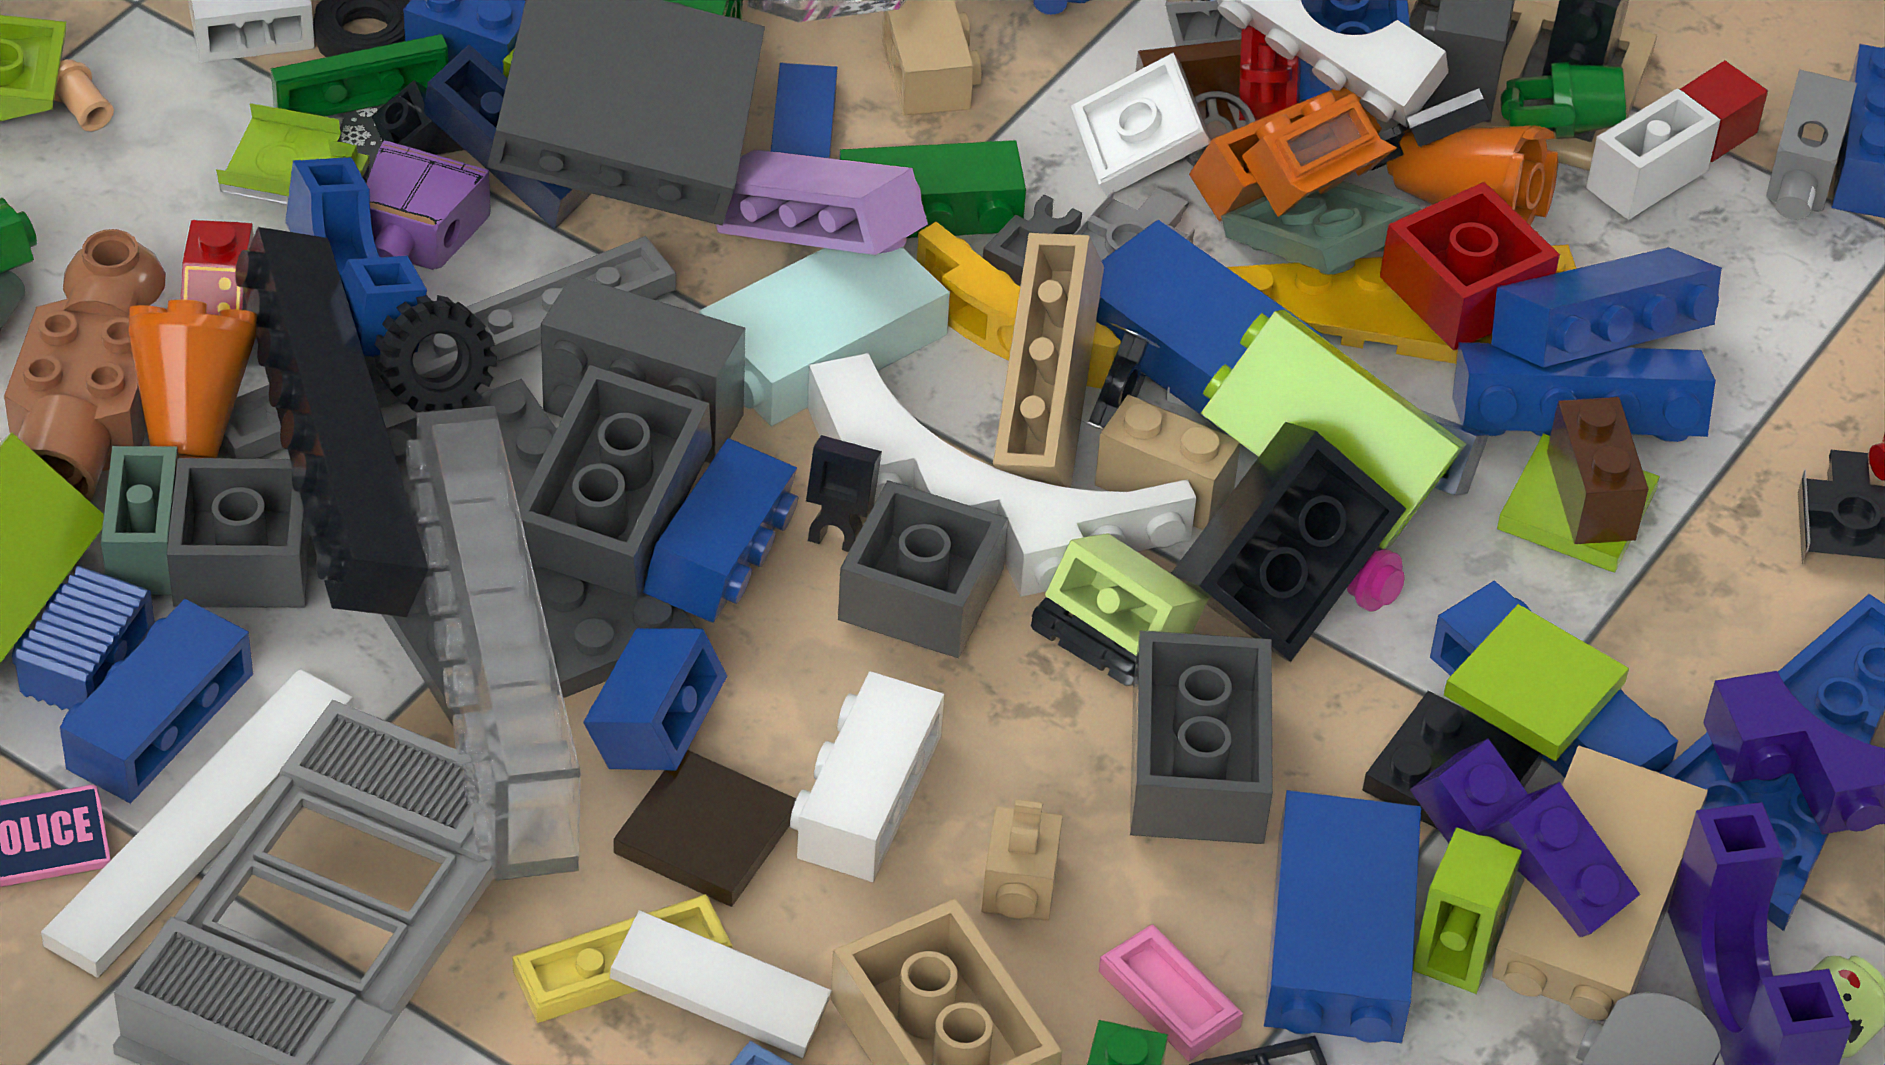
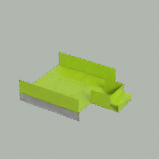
(271, 143)

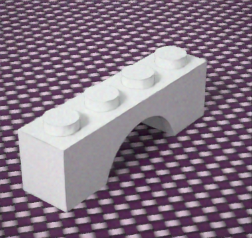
(1387, 68)

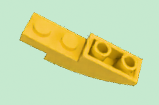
(986, 299)

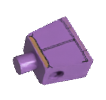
(425, 204)

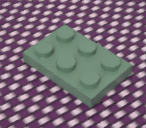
(1322, 229)

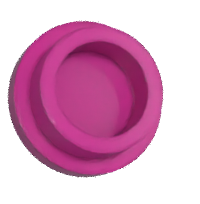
(1378, 580)

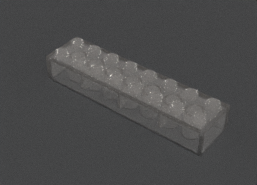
(496, 645)

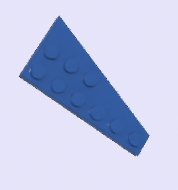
(1842, 685)

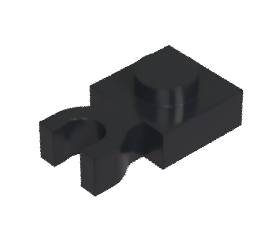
(845, 485)

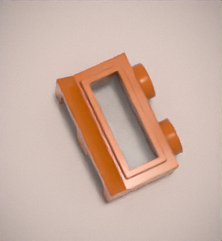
(1314, 150)

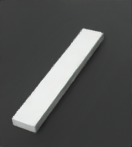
(187, 830)

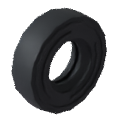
(334, 14)

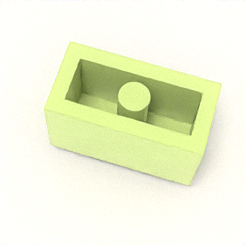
(1122, 591)

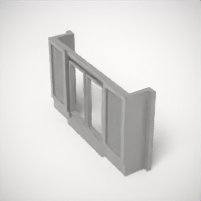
(235, 1001)

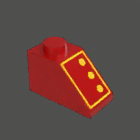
(211, 264)

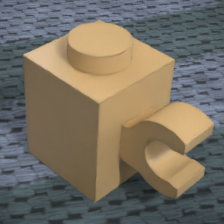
(1022, 861)

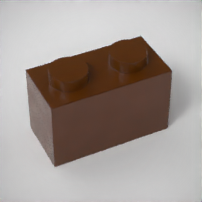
(1597, 470)

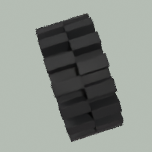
(410, 329)

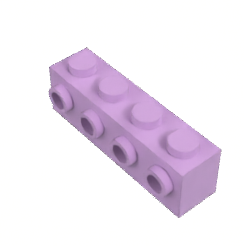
(824, 202)

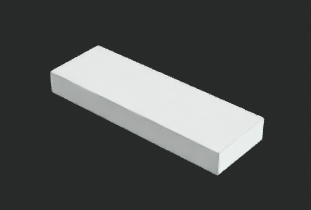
(720, 984)

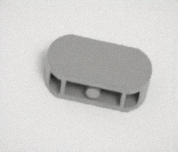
(1651, 1032)

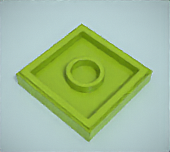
(1537, 514)
(1536, 682)

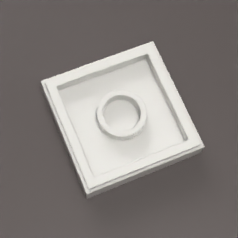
(1140, 124)

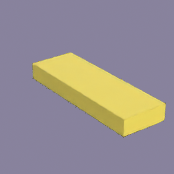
(578, 969)

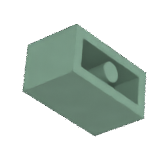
(139, 515)

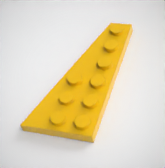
(1358, 304)

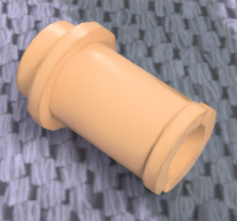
(82, 96)

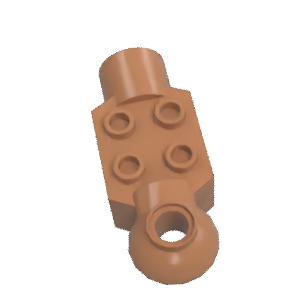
(76, 370)

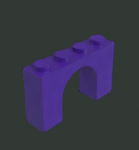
(1722, 931)

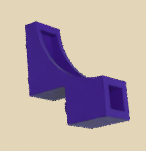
(1769, 733)
(1556, 840)

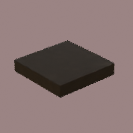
(705, 827)

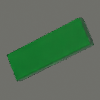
(358, 77)

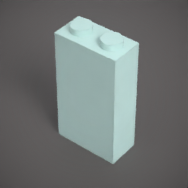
(828, 311)

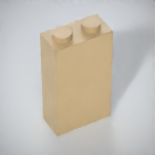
(1646, 828)

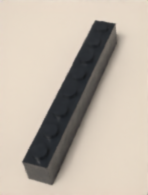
(331, 424)

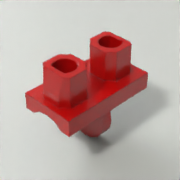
(1266, 78)

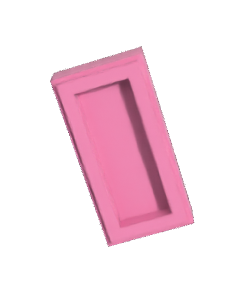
(1170, 992)

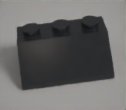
(1289, 539)

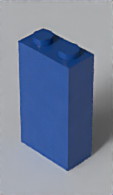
(1184, 305)
(1343, 917)

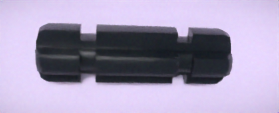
(1083, 641)

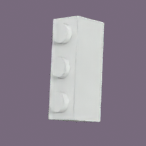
(867, 775)

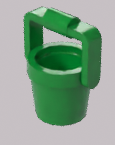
(1582, 96)

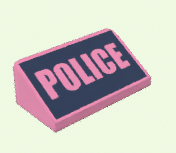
(52, 835)

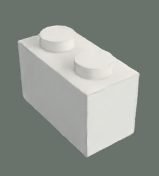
(1652, 153)

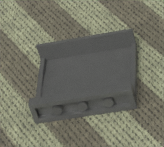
(630, 102)

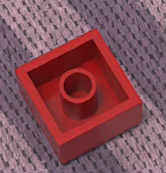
(1457, 255)

